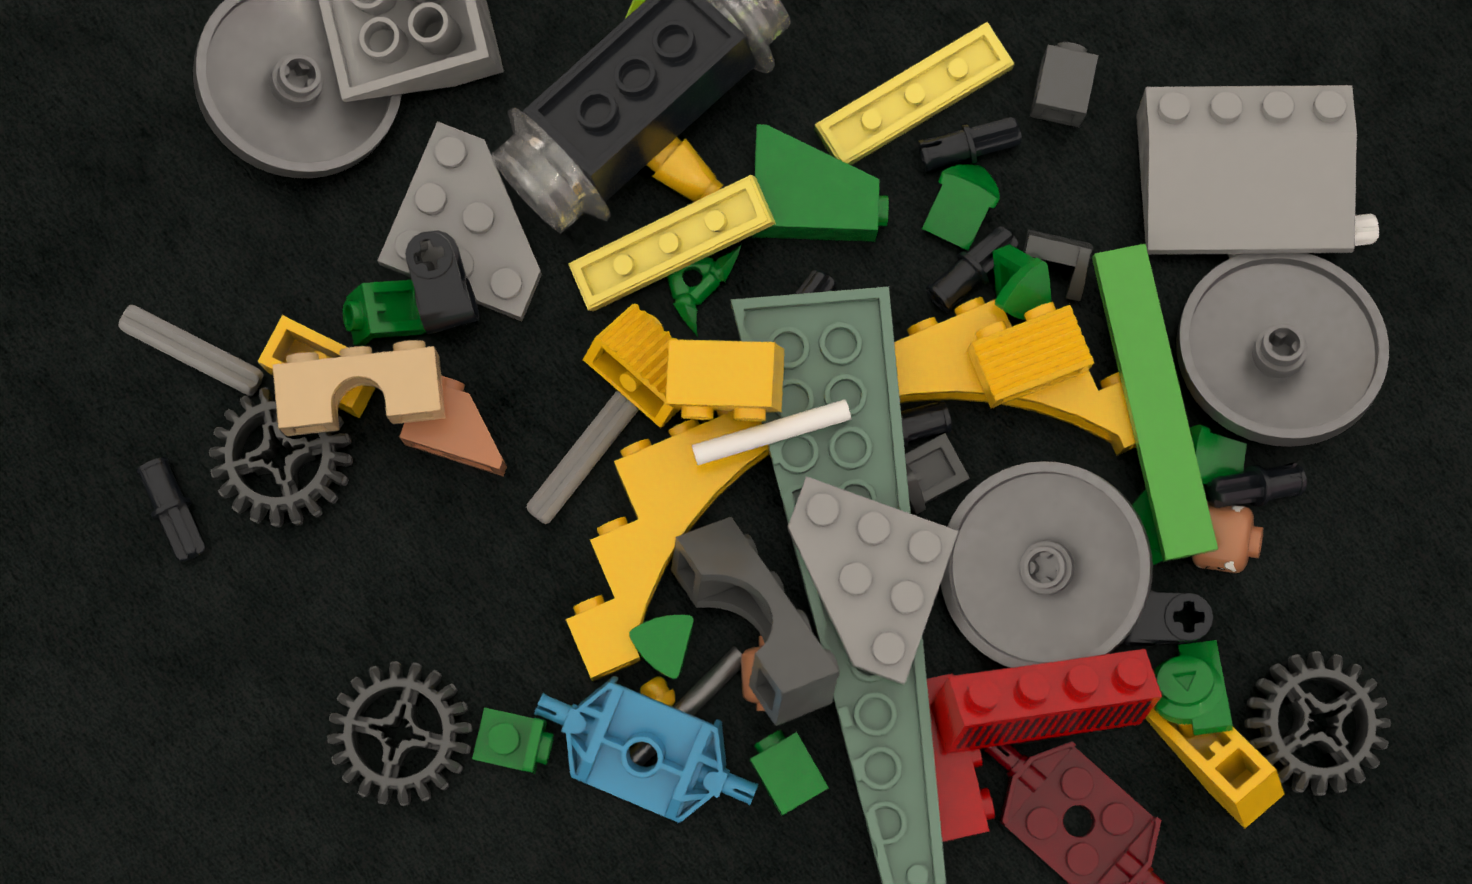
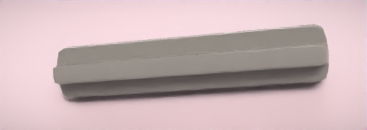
(191, 350)
(581, 458)

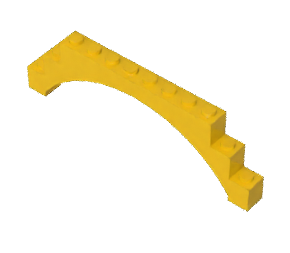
(674, 492)

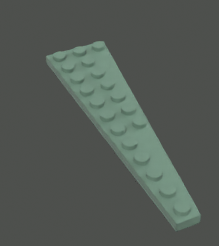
(836, 351)

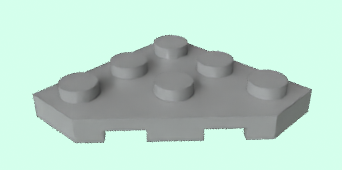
(465, 197)
(872, 572)

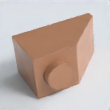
(458, 436)

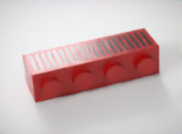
(1045, 700)

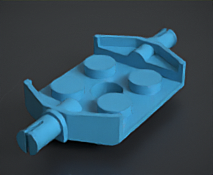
(687, 749)

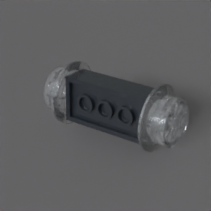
(632, 100)

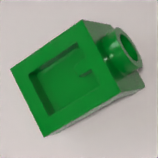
(382, 311)
(512, 741)

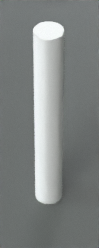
(771, 432)

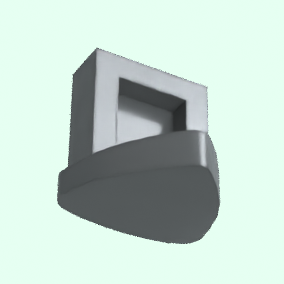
(1062, 251)
(933, 472)

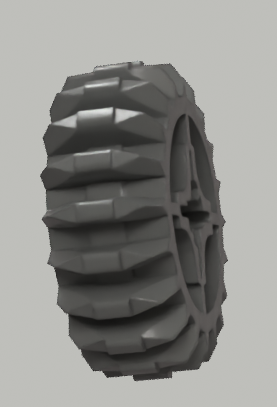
(257, 460)
(1353, 697)
(395, 757)

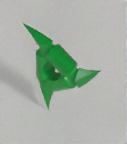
(689, 297)

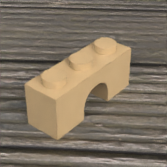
(312, 387)

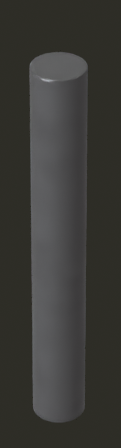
(696, 697)

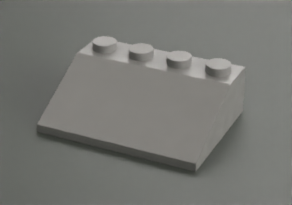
(408, 45)
(1248, 169)

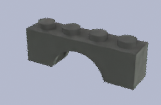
(723, 571)

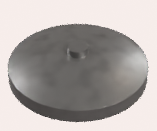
(275, 93)
(1282, 348)
(1046, 565)

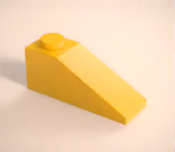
(1225, 767)

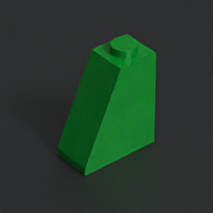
(815, 192)

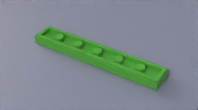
(1154, 403)

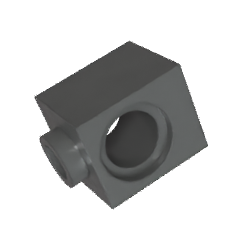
(1064, 84)

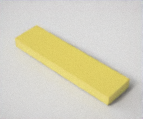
(914, 95)
(672, 243)

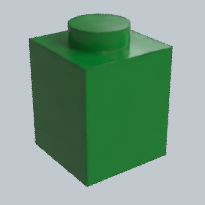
(787, 771)

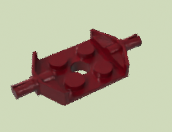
(1046, 786)

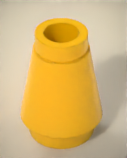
(684, 171)

